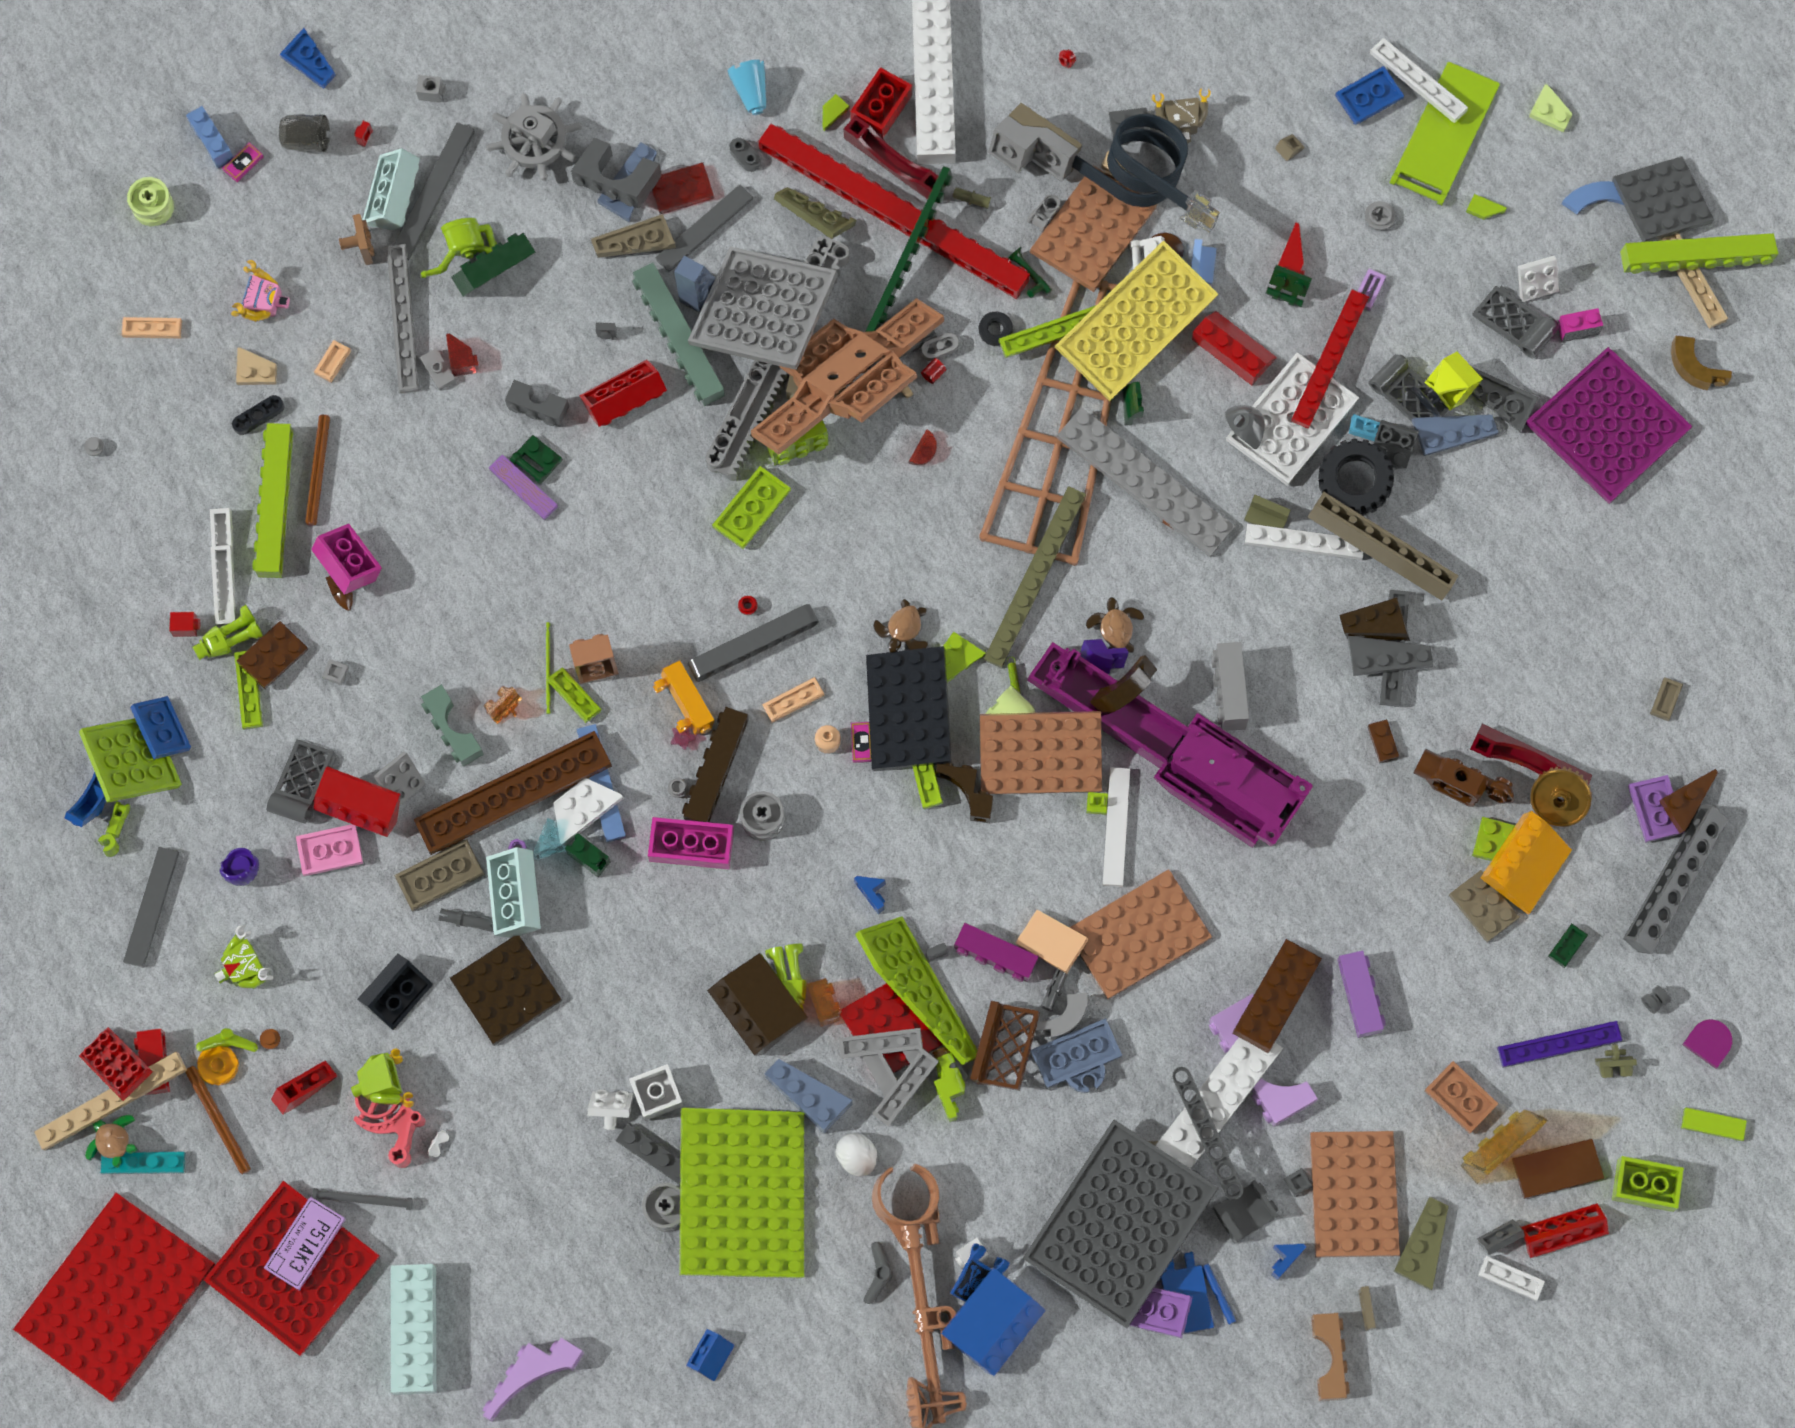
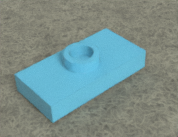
(1363, 427)

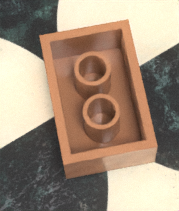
(593, 658)

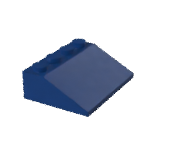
(993, 1322)

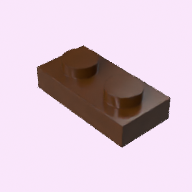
(1383, 741)

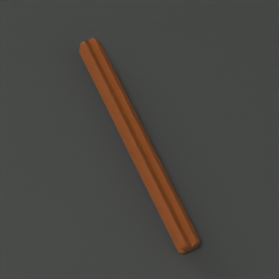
(317, 470)
(218, 1120)

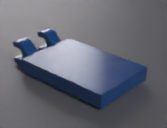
(1190, 1282)

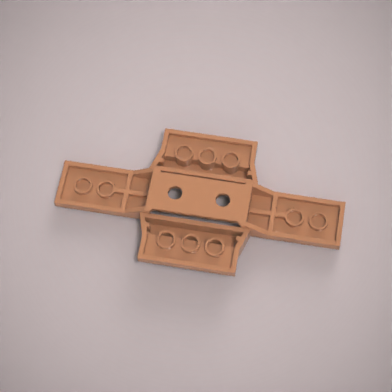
(833, 353)

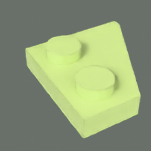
(1551, 110)

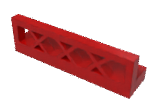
(1566, 1233)

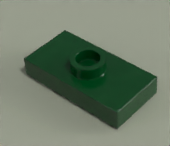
(1568, 945)

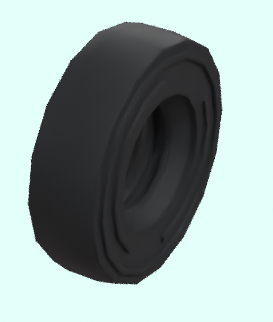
(990, 318)

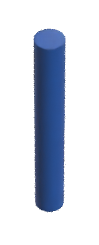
(1218, 1294)

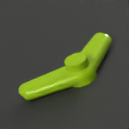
(226, 1038)

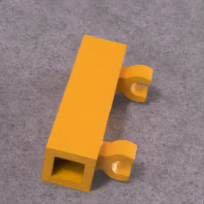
(687, 698)

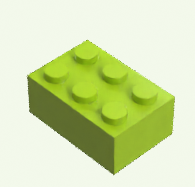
(814, 440)
(1647, 1184)

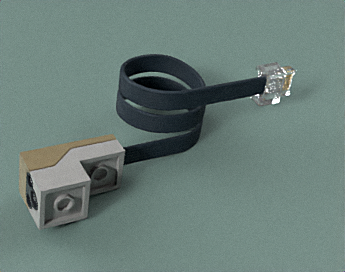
(1030, 137)

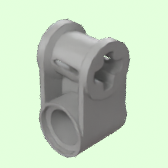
(1042, 214)

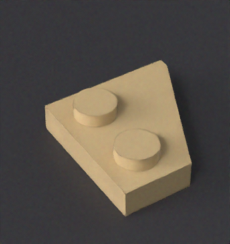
(254, 369)

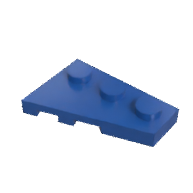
(307, 59)

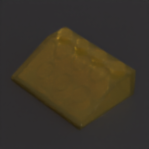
(1502, 1144)

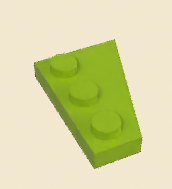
(960, 655)

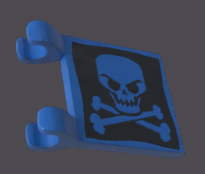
(975, 1272)

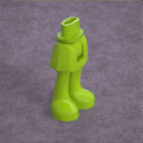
(215, 642)
(797, 985)

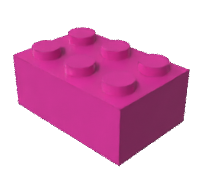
(346, 558)

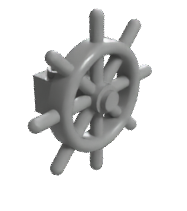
(534, 127)

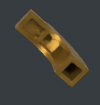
(1691, 369)

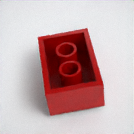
(882, 101)

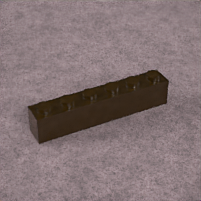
(716, 765)

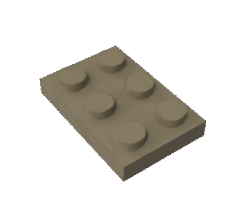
(1484, 907)

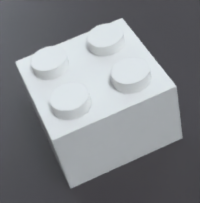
(656, 1092)

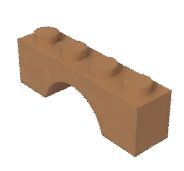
(1327, 1329)

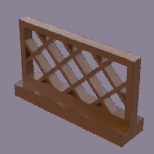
(988, 1041)

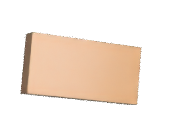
(332, 361)

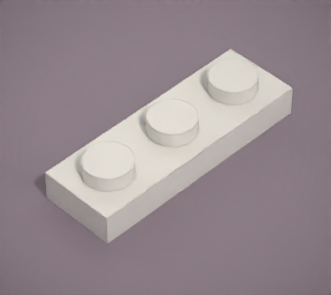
(1511, 1278)

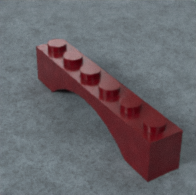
(870, 143)
(1498, 745)

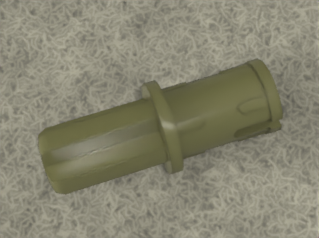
(971, 197)

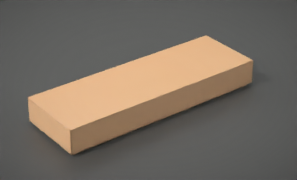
(151, 327)
(793, 699)

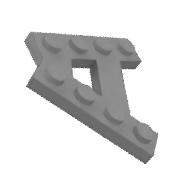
(896, 1091)

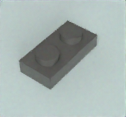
(1500, 1237)

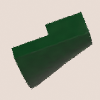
(1132, 402)

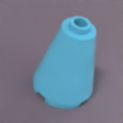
(750, 84)

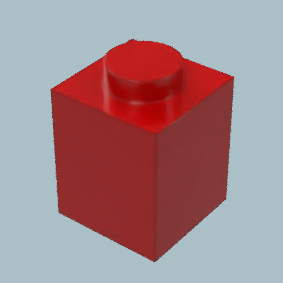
(184, 624)

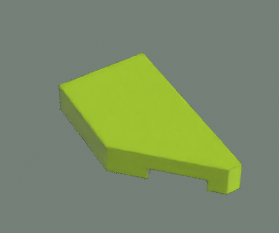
(832, 111)
(1484, 208)

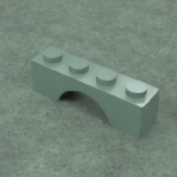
(464, 745)

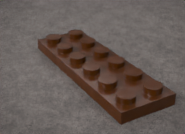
(1277, 996)

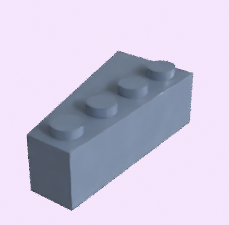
(693, 283)
(816, 1100)

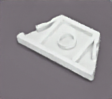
(582, 807)

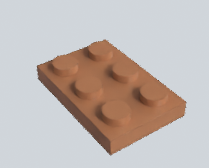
(1461, 1097)

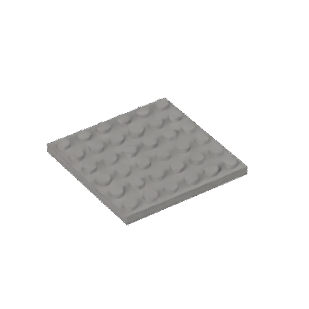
(763, 307)

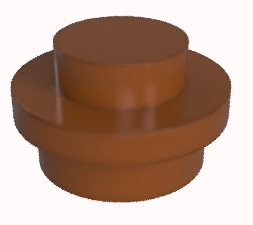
(270, 1039)

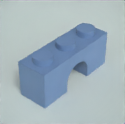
(209, 136)

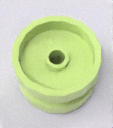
(150, 201)

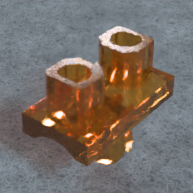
(504, 705)

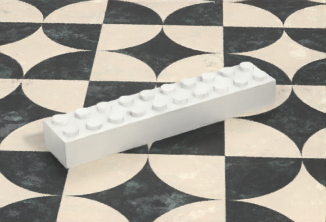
(933, 82)

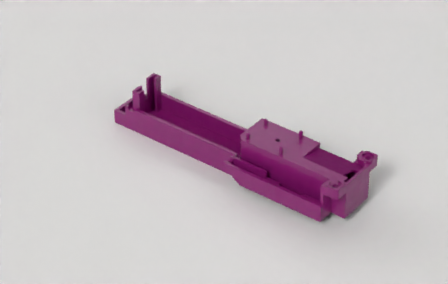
(1235, 792)

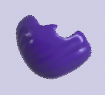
(239, 867)

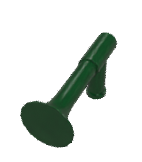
(1041, 285)

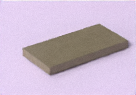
(439, 875)

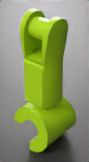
(113, 830)

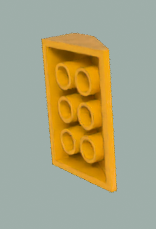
(1527, 862)

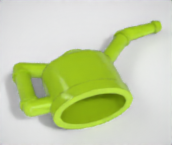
(463, 240)

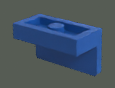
(710, 1355)

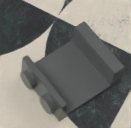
(1246, 1214)

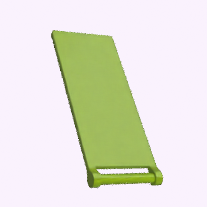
(1438, 143)

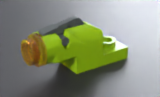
(951, 1081)

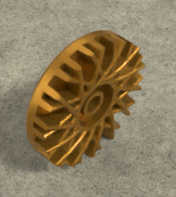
(1562, 784)

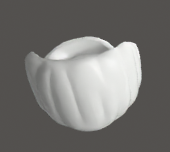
(856, 1154)

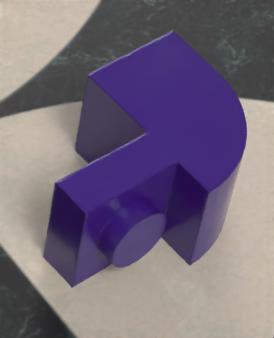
(1102, 657)

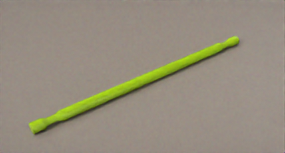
(547, 667)

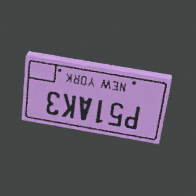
(304, 1243)

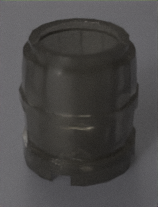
(304, 132)

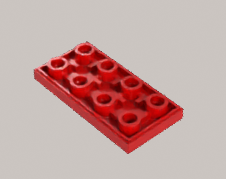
(115, 1064)

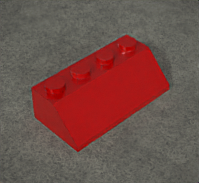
(1233, 347)
(623, 393)
(357, 802)

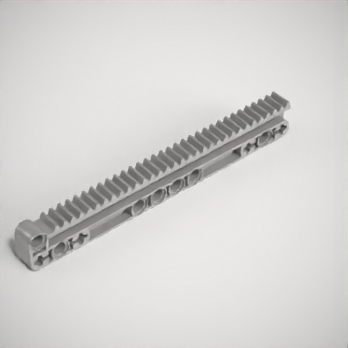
(758, 397)

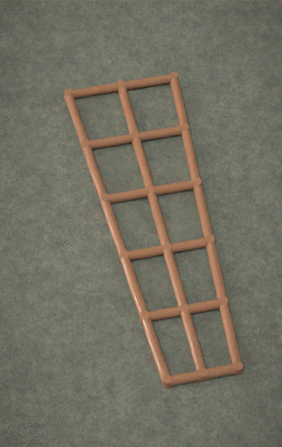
(1044, 494)

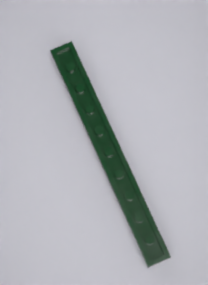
(911, 248)

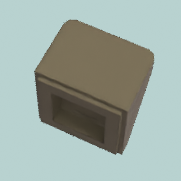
(1289, 147)

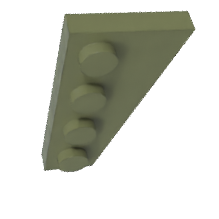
(814, 213)

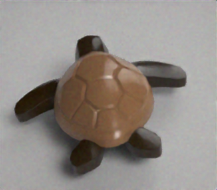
(1116, 624)
(903, 627)

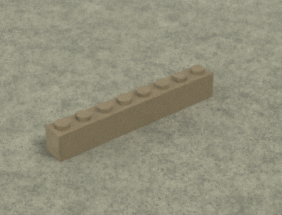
(1383, 546)

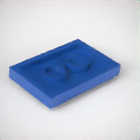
(1369, 95)
(160, 727)

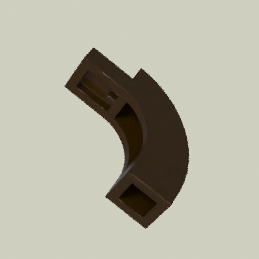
(1125, 689)

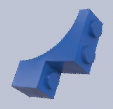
(88, 806)

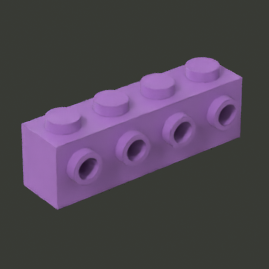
(1360, 994)

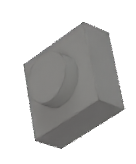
(335, 672)

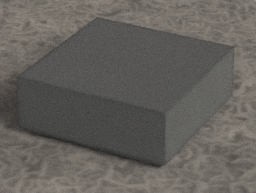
(936, 951)
(1298, 1182)

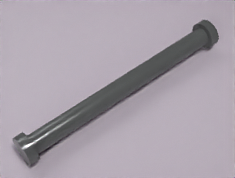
(395, 1202)

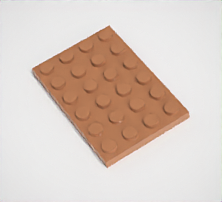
(1090, 233)
(1041, 752)
(1140, 934)
(1354, 1194)

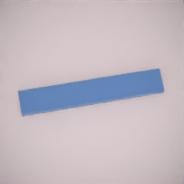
(611, 820)

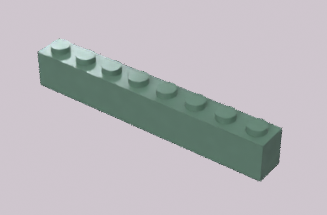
(676, 330)

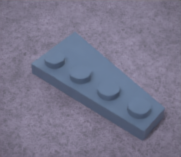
(1452, 431)

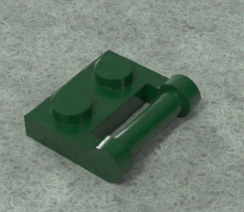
(540, 454)

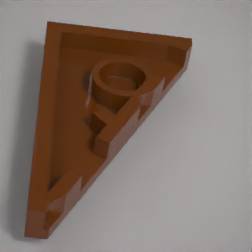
(1685, 801)

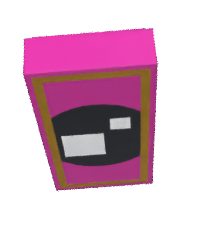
(243, 162)
(861, 742)

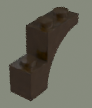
(965, 779)

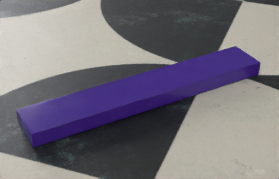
(1559, 1044)

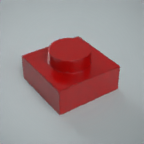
(363, 133)

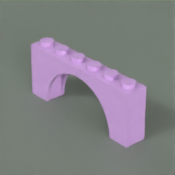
(1276, 1101)

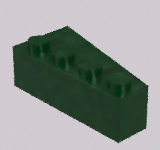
(492, 264)

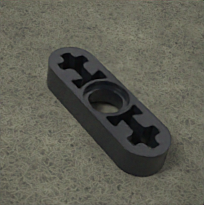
(258, 407)

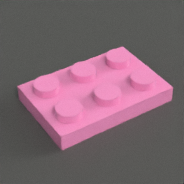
(329, 850)

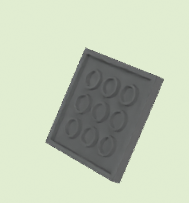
(1662, 199)

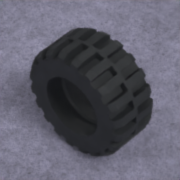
(1366, 453)

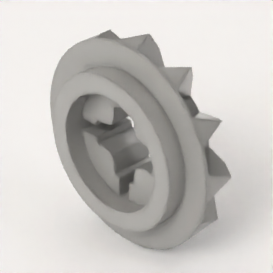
(1387, 212)

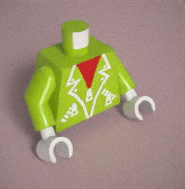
(242, 963)

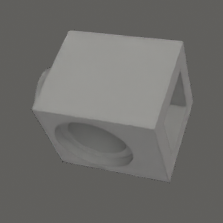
(424, 83)

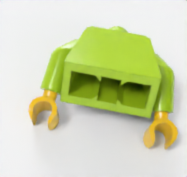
(380, 1080)

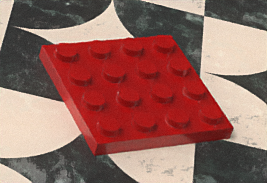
(886, 1012)

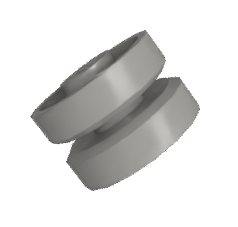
(762, 804)
(653, 1202)

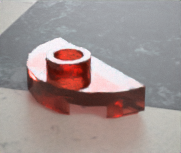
(925, 450)

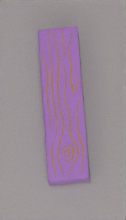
(523, 487)

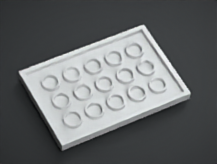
(1284, 444)

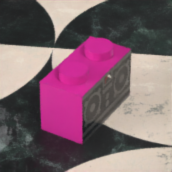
(1580, 325)

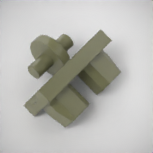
(1606, 1065)

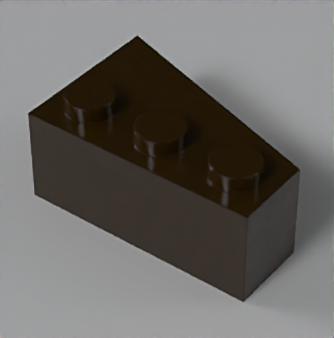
(1376, 622)

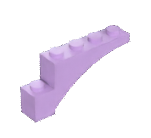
(530, 1367)

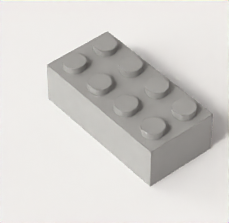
(1231, 686)

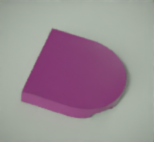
(1710, 1041)

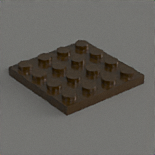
(505, 989)

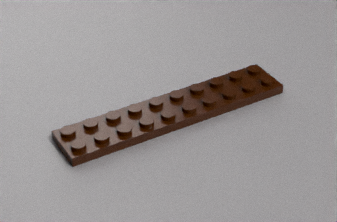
(512, 792)

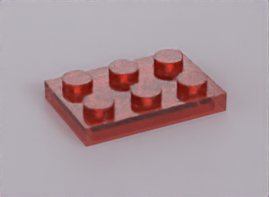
(682, 188)

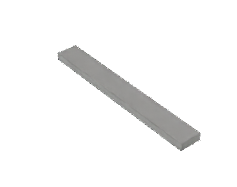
(402, 318)

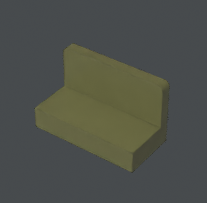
(1266, 513)

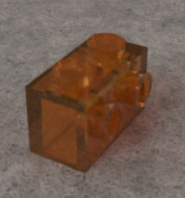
(823, 1002)

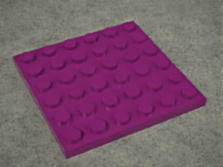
(1608, 425)

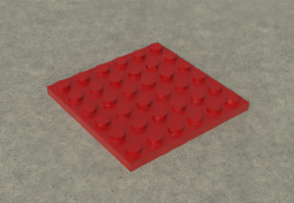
(277, 1306)

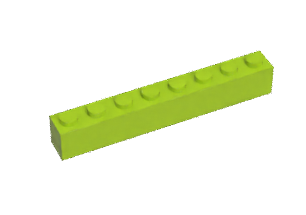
(1699, 253)
(274, 500)

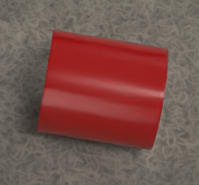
(933, 371)

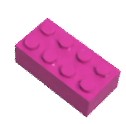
(690, 843)

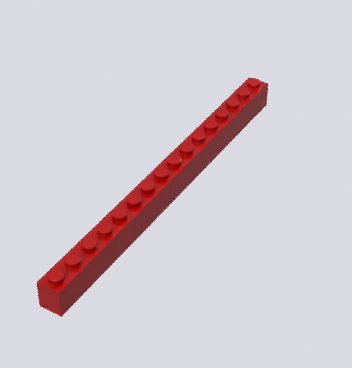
(893, 210)

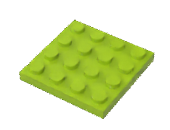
(125, 762)

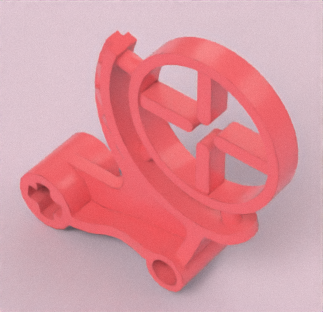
(402, 1123)

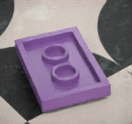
(1650, 813)
(1164, 1313)

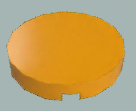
(217, 1065)

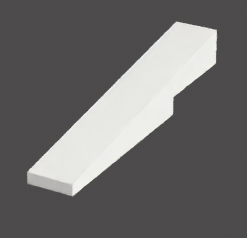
(223, 565)

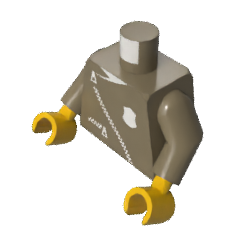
(1184, 113)

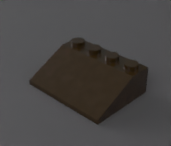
(757, 1004)

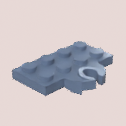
(1077, 1056)

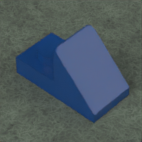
(868, 887)
(1290, 1253)

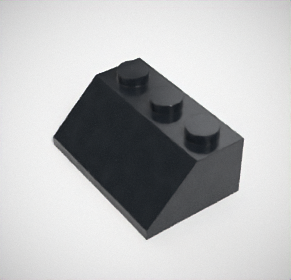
(395, 991)

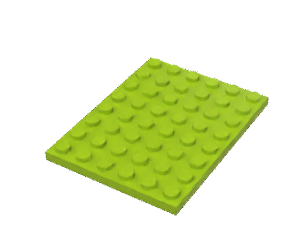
(741, 1193)

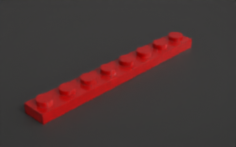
(1330, 359)

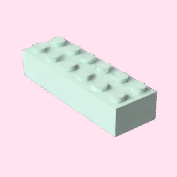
(413, 1329)

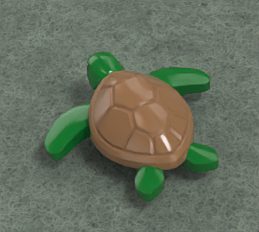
(111, 1140)

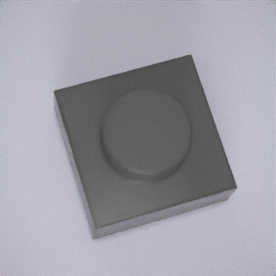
(606, 330)

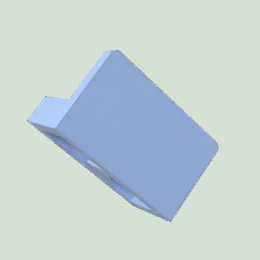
(1203, 260)

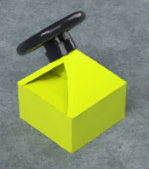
(1449, 382)

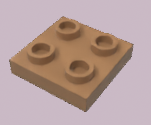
(360, 240)

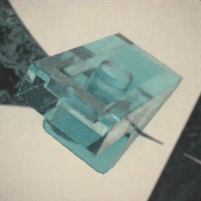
(544, 846)

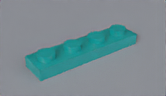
(146, 1163)

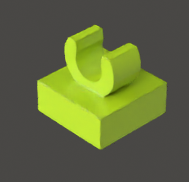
(1097, 803)

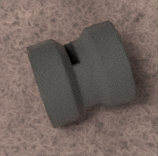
(1656, 999)

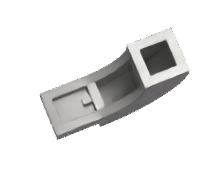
(1067, 1021)

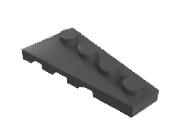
(1505, 400)

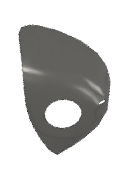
(1252, 429)

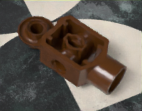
(1444, 776)

